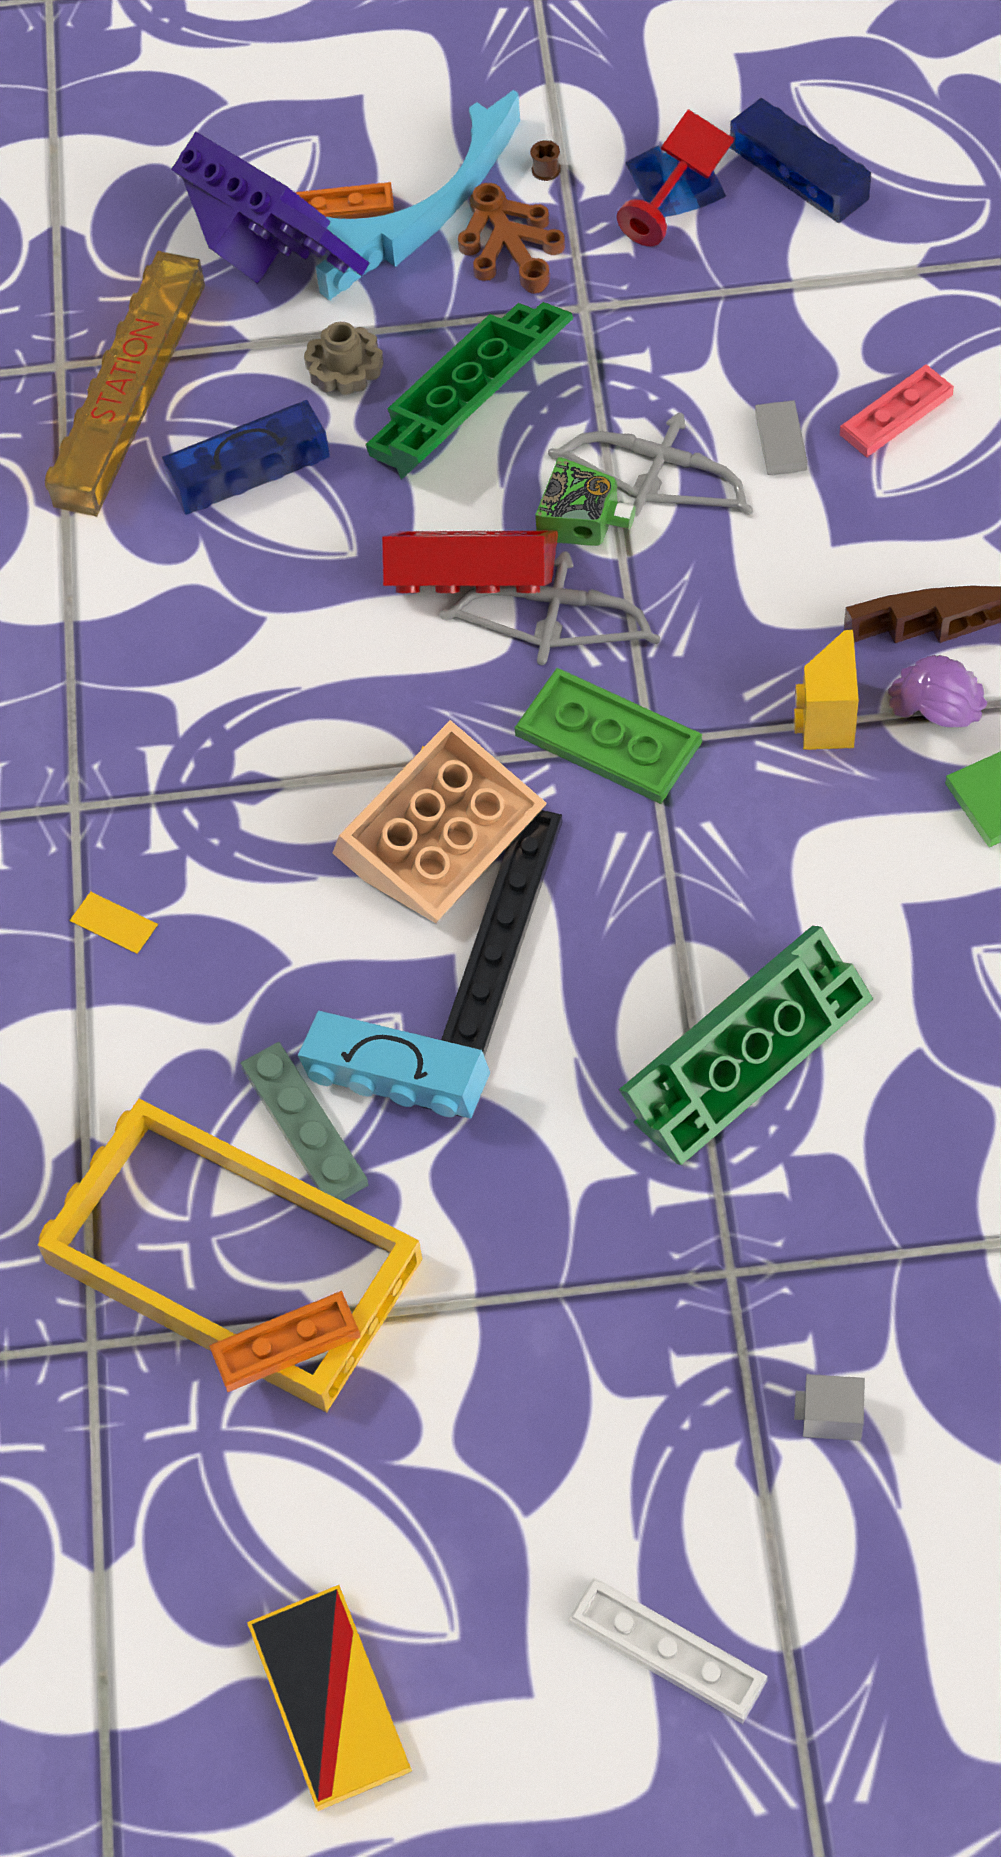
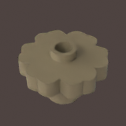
(343, 358)

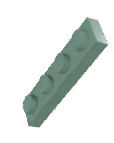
(304, 1123)

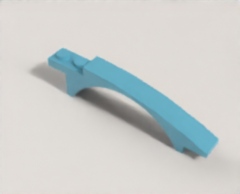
(402, 232)

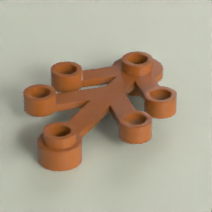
(490, 203)

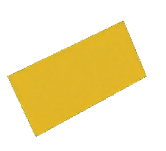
(113, 922)

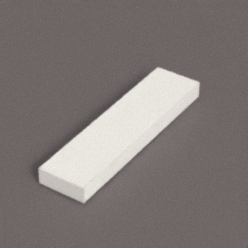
(668, 1650)

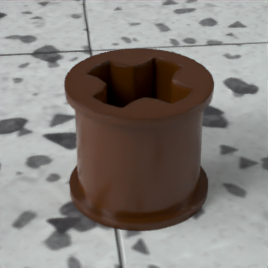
(545, 160)

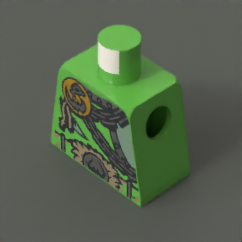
(581, 505)

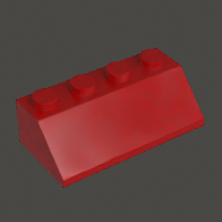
(469, 559)

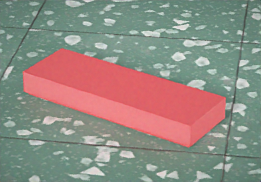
(896, 410)

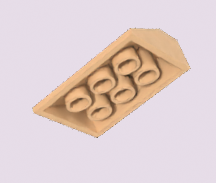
(438, 824)

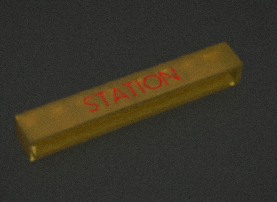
(125, 384)

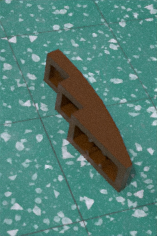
(944, 610)

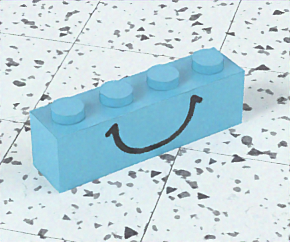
(394, 1065)

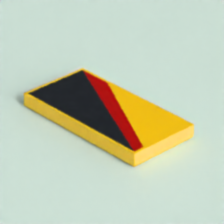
(329, 1697)

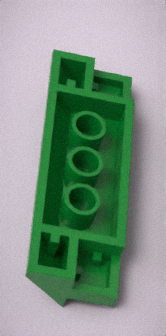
(463, 383)
(745, 1045)

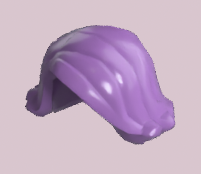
(940, 691)

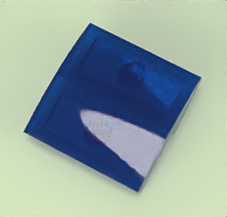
(689, 193)

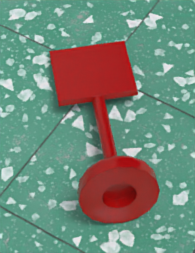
(696, 146)

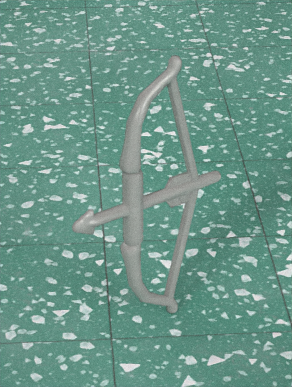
(648, 484)
(549, 630)

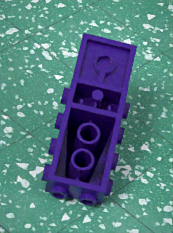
(253, 215)

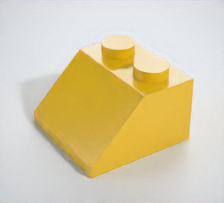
(828, 697)

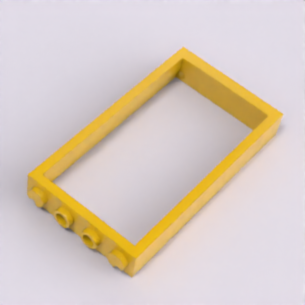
(106, 1163)

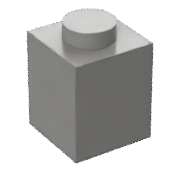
(831, 1407)

